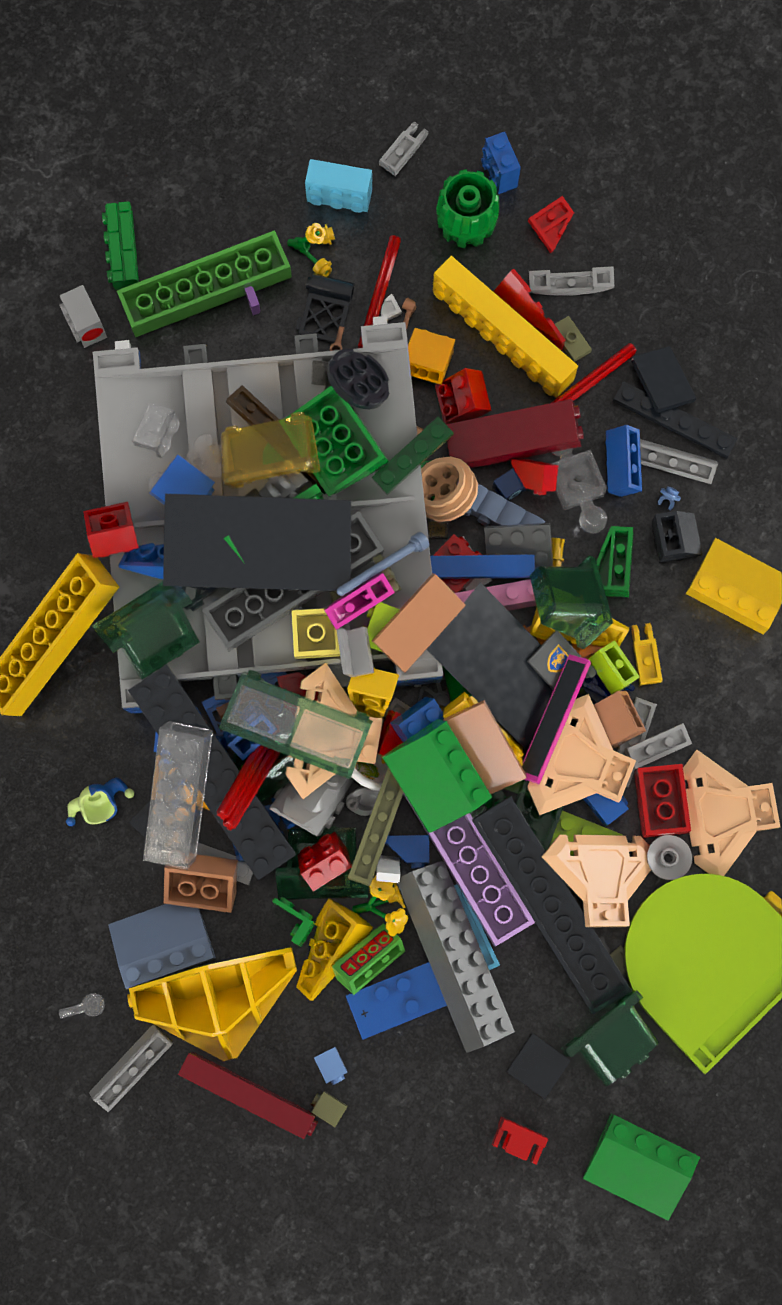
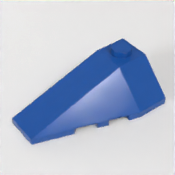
(145, 560)

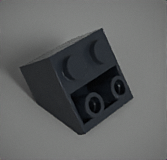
(676, 536)

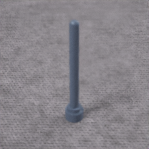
(417, 543)

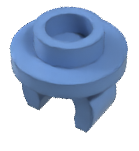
(670, 494)

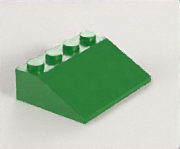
(342, 442)
(437, 776)
(641, 1167)

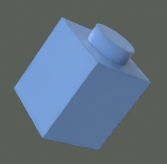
(331, 1066)

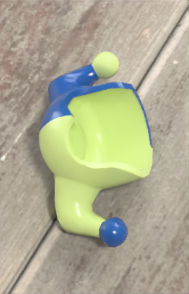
(97, 802)

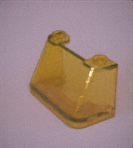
(268, 450)

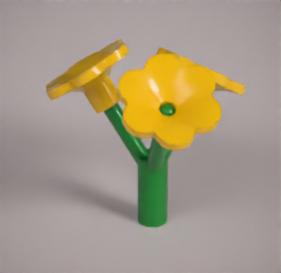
(386, 893)

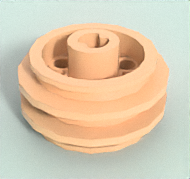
(441, 481)

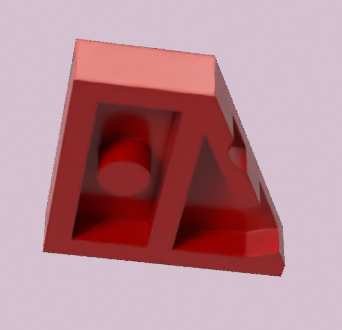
(552, 222)

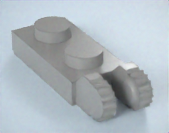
(402, 149)

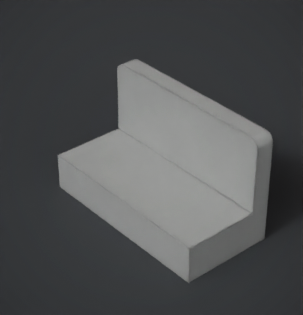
(355, 652)

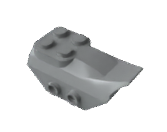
(317, 808)

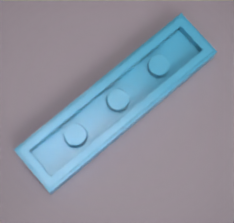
(479, 933)

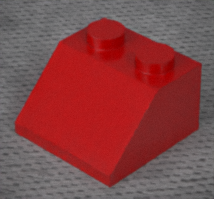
(110, 530)

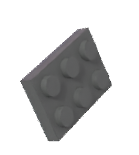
(521, 540)

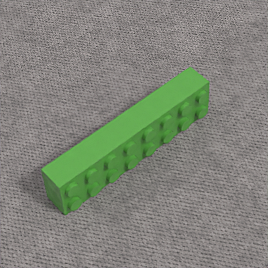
(204, 283)

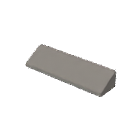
(677, 461)
(130, 1068)

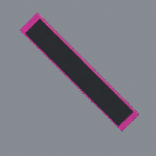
(555, 718)

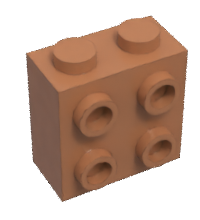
(619, 718)

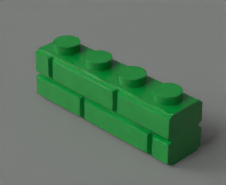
(121, 243)

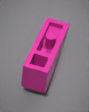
(359, 600)

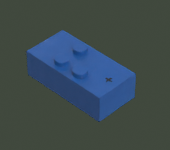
(396, 1000)

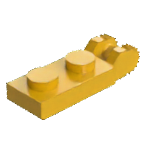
(646, 656)

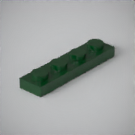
(412, 455)

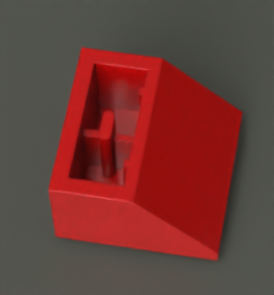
(463, 396)

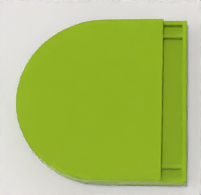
(705, 962)

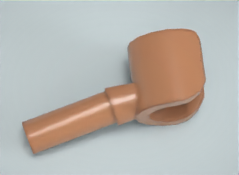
(410, 306)
(337, 345)

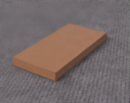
(418, 622)
(486, 747)

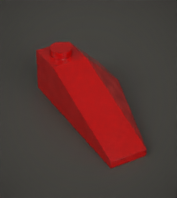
(515, 293)

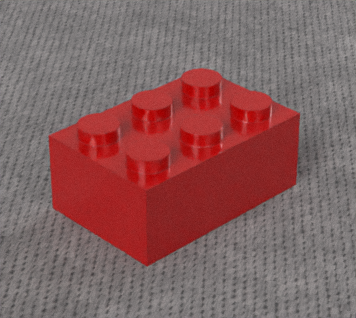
(662, 800)

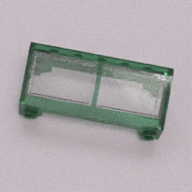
(295, 725)

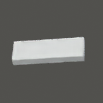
(388, 869)

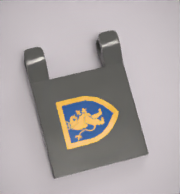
(551, 658)

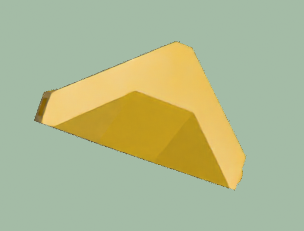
(216, 1003)

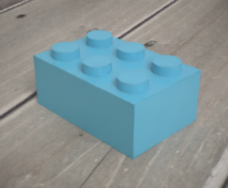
(338, 186)

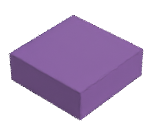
(252, 300)

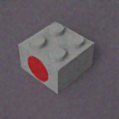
(82, 316)

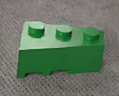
(616, 561)

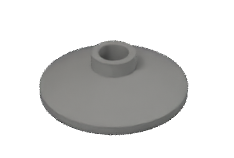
(679, 853)

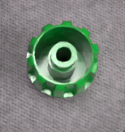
(467, 208)

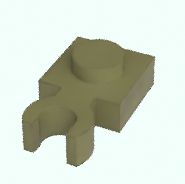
(388, 574)

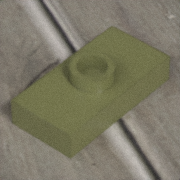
(575, 343)

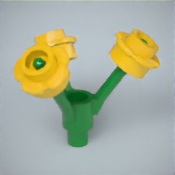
(314, 235)

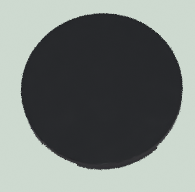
(358, 379)

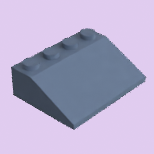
(160, 943)

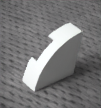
(390, 308)

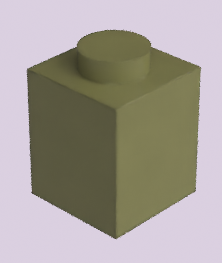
(328, 1108)

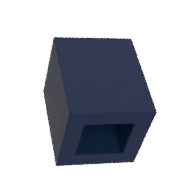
(508, 485)

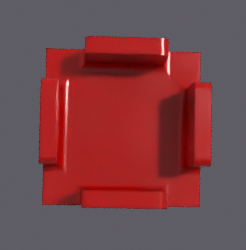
(519, 1140)

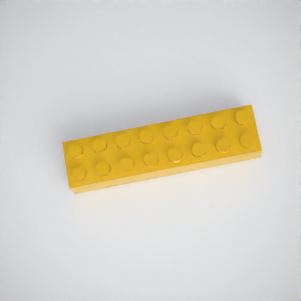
(504, 327)
(53, 631)

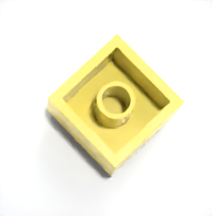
(313, 634)

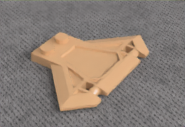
(332, 695)
(582, 763)
(724, 813)
(601, 873)

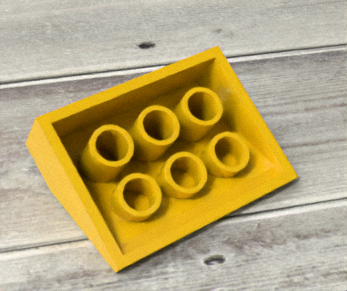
(738, 586)

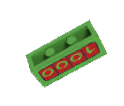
(368, 959)

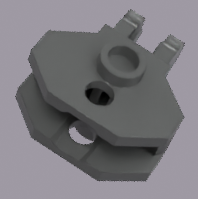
(283, 486)

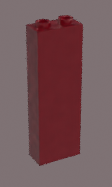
(516, 434)
(248, 1095)

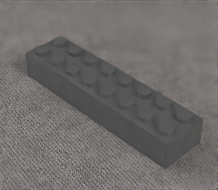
(249, 611)
(455, 956)

